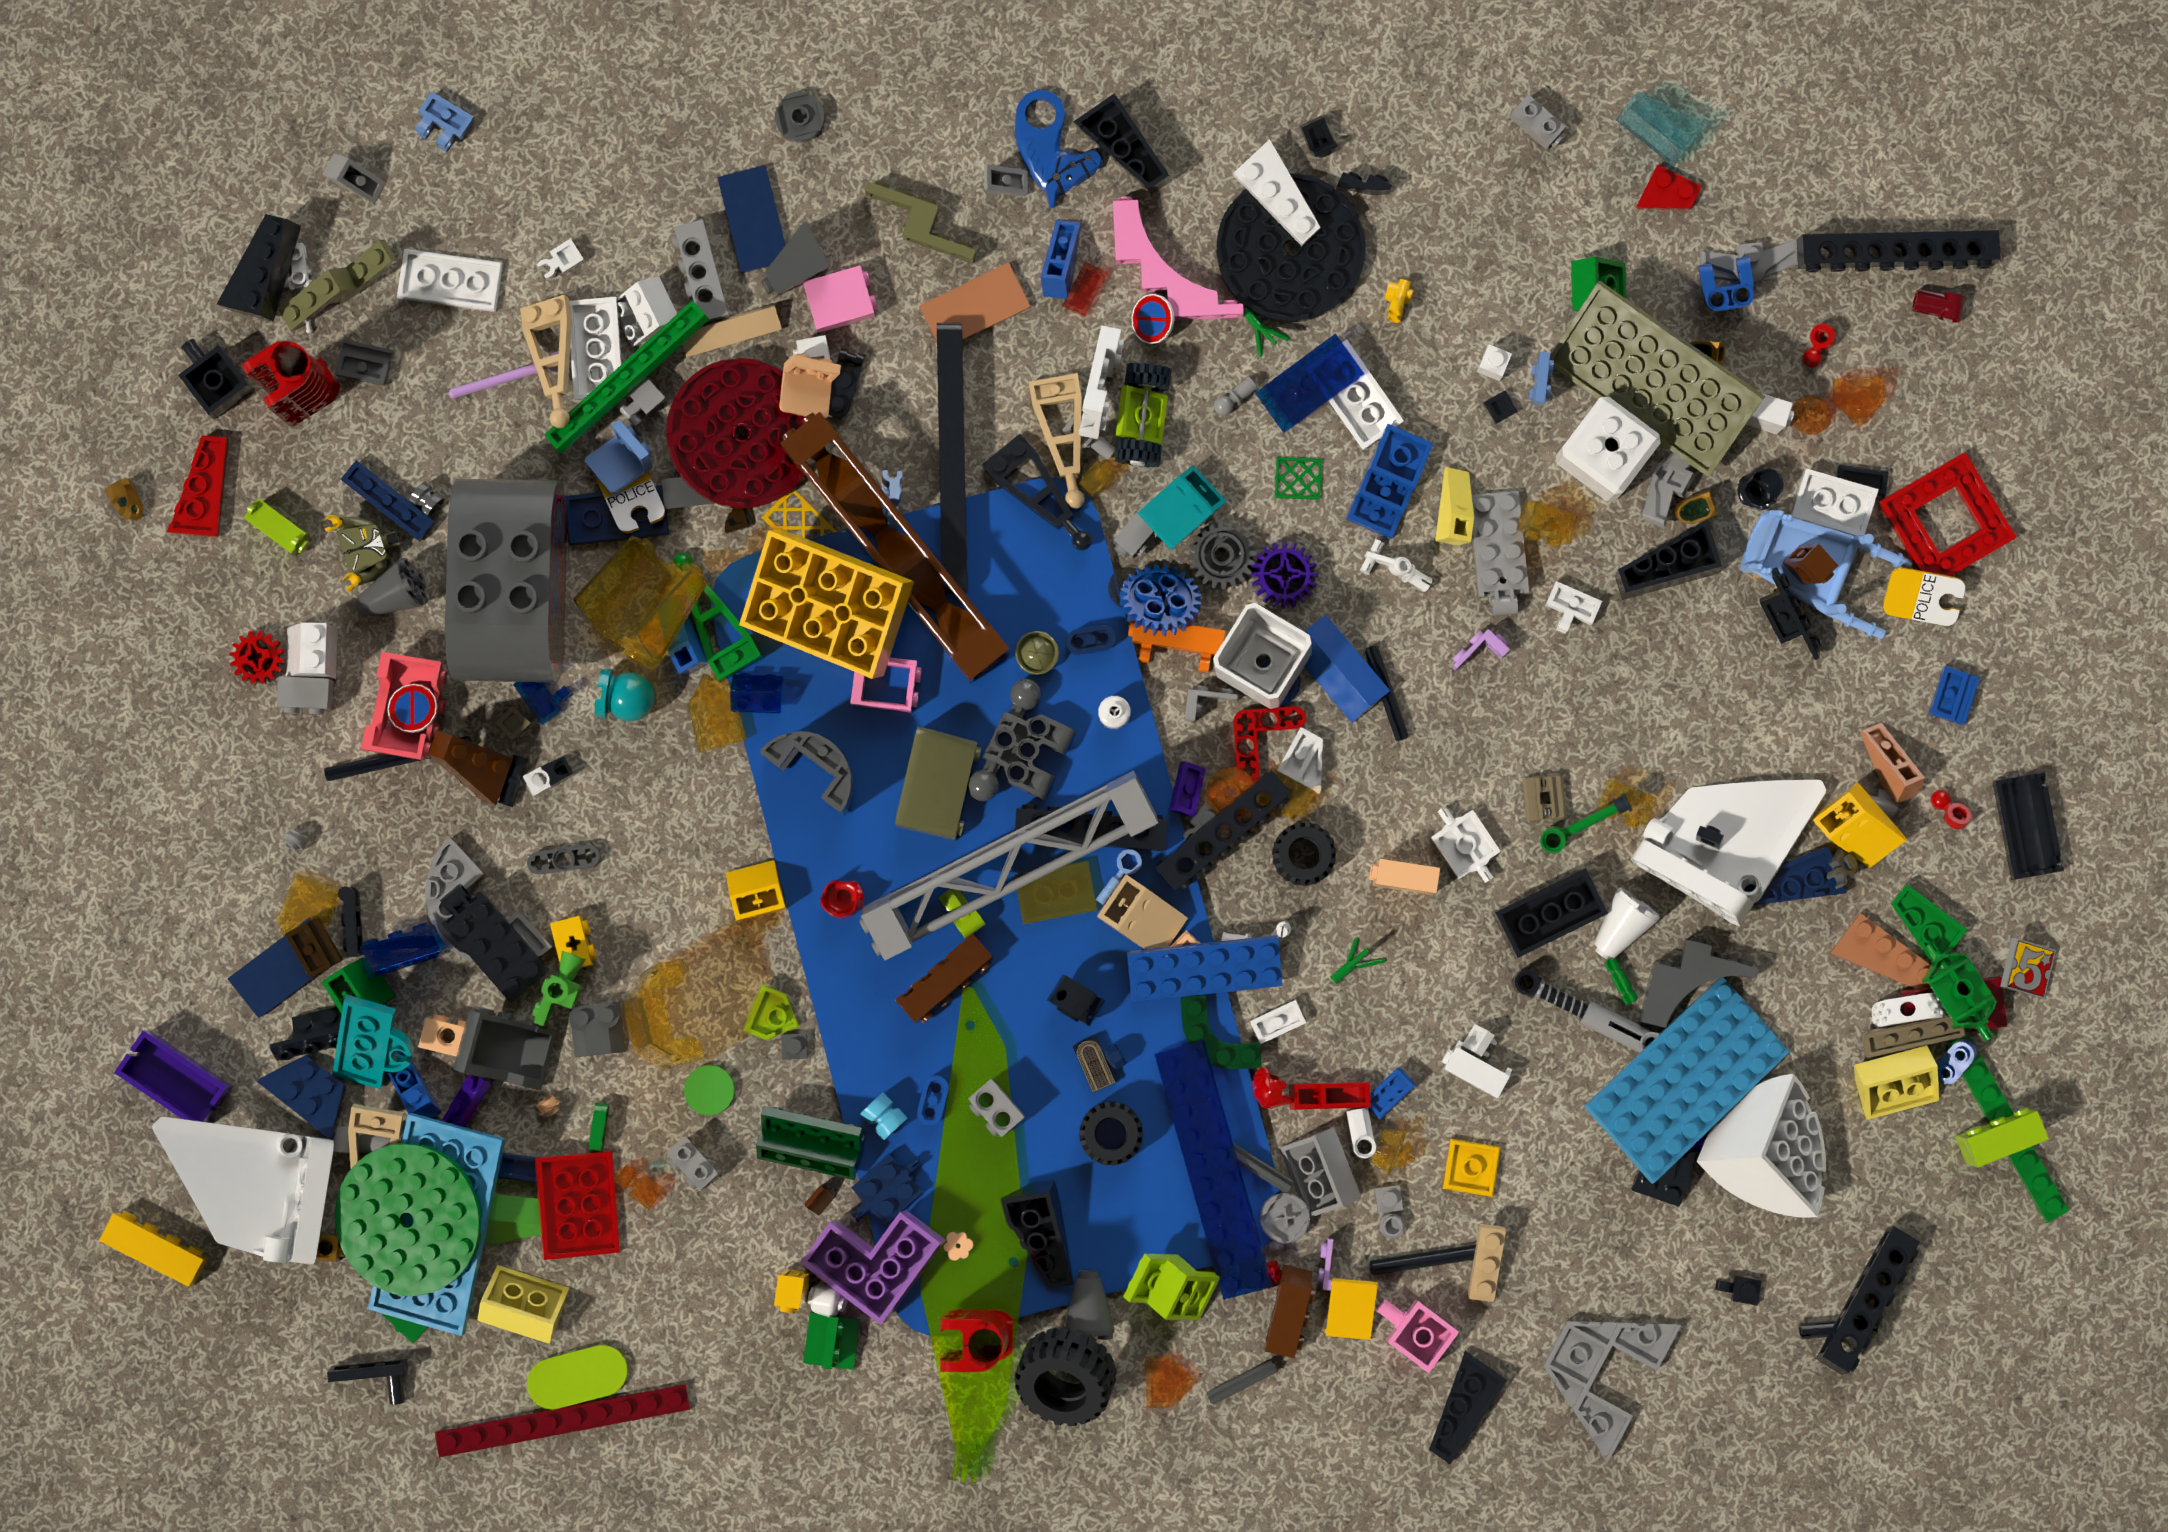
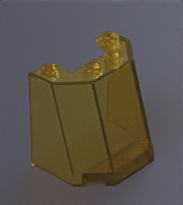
(640, 601)
(649, 1020)

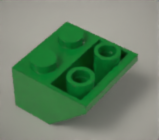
(354, 982)

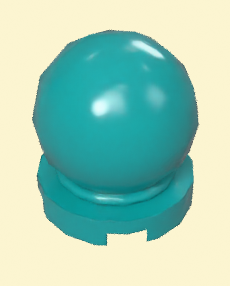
(625, 696)

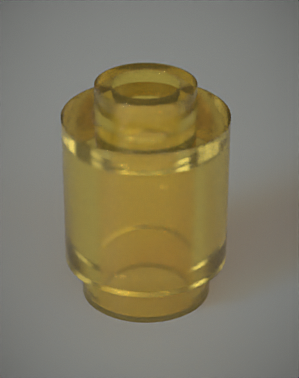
(1097, 477)

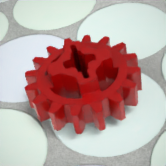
(267, 655)

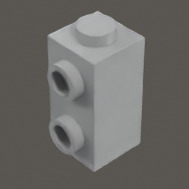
(1538, 122)
(1134, 537)

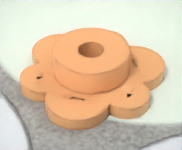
(955, 1253)

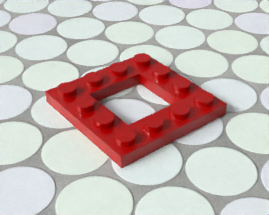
(1964, 477)

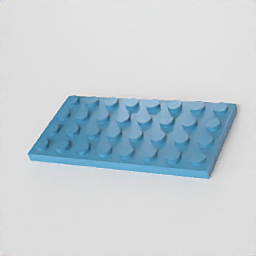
(1686, 1079)
(480, 1158)

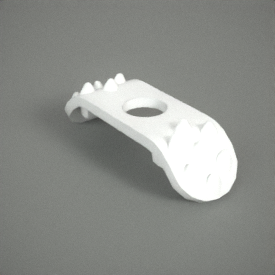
(1888, 1011)

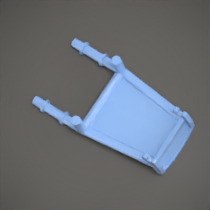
(1780, 534)

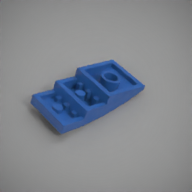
(1389, 481)

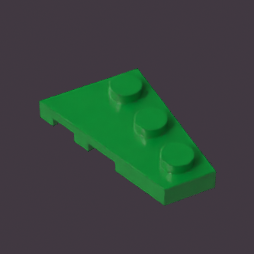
(1927, 921)

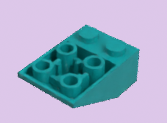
(1182, 507)

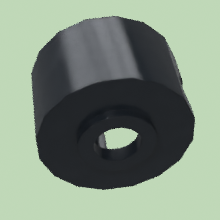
(1074, 1000)

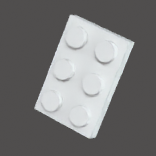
(1834, 502)

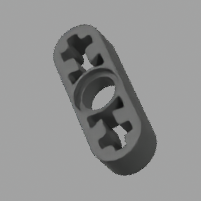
(556, 852)

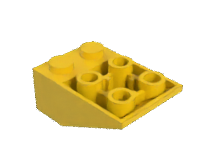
(1859, 826)

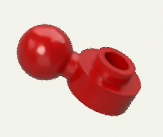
(1813, 357)
(1942, 801)

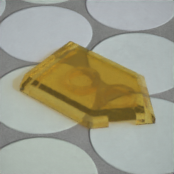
(712, 716)
(305, 900)

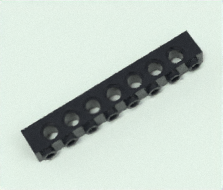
(1984, 241)

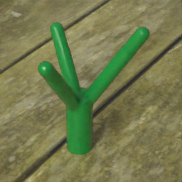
(1265, 330)
(1352, 964)

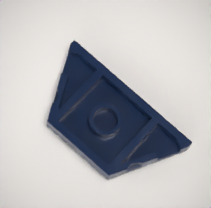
(308, 1092)

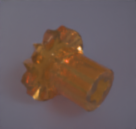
(1811, 414)

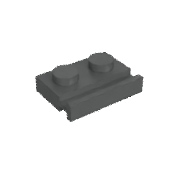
(364, 362)

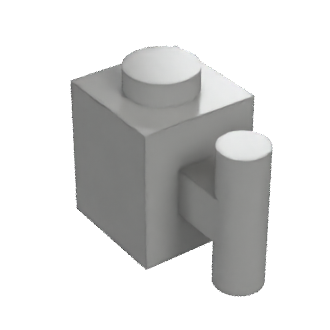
(645, 398)

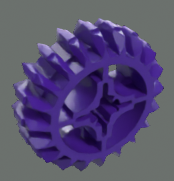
(1272, 575)

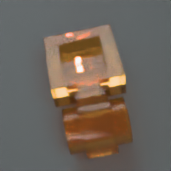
(644, 1190)

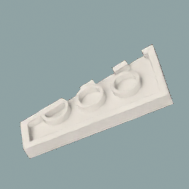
(1276, 191)

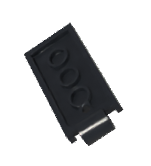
(492, 942)

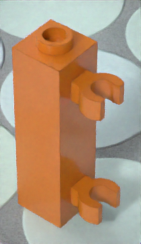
(1193, 640)

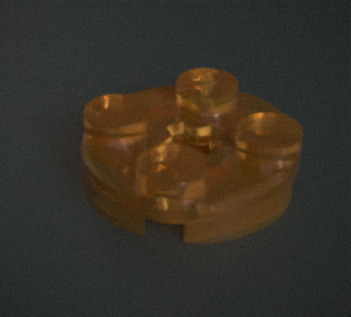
(1224, 777)

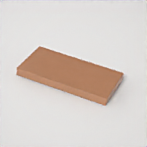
(978, 303)

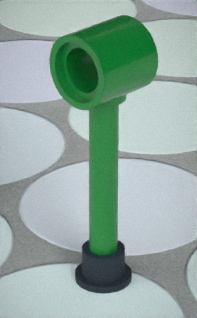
(1620, 805)

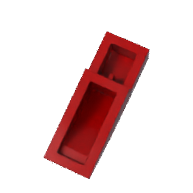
(1329, 1095)

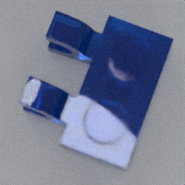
(541, 701)

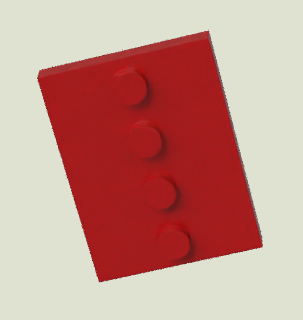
(577, 1205)

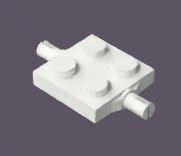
(1465, 844)

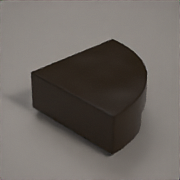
(736, 520)

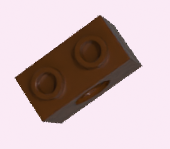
(1811, 564)

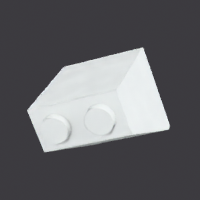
(311, 651)

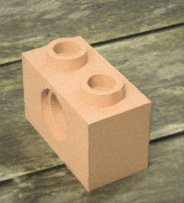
(433, 1033)

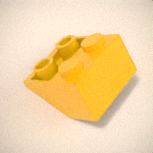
(755, 891)

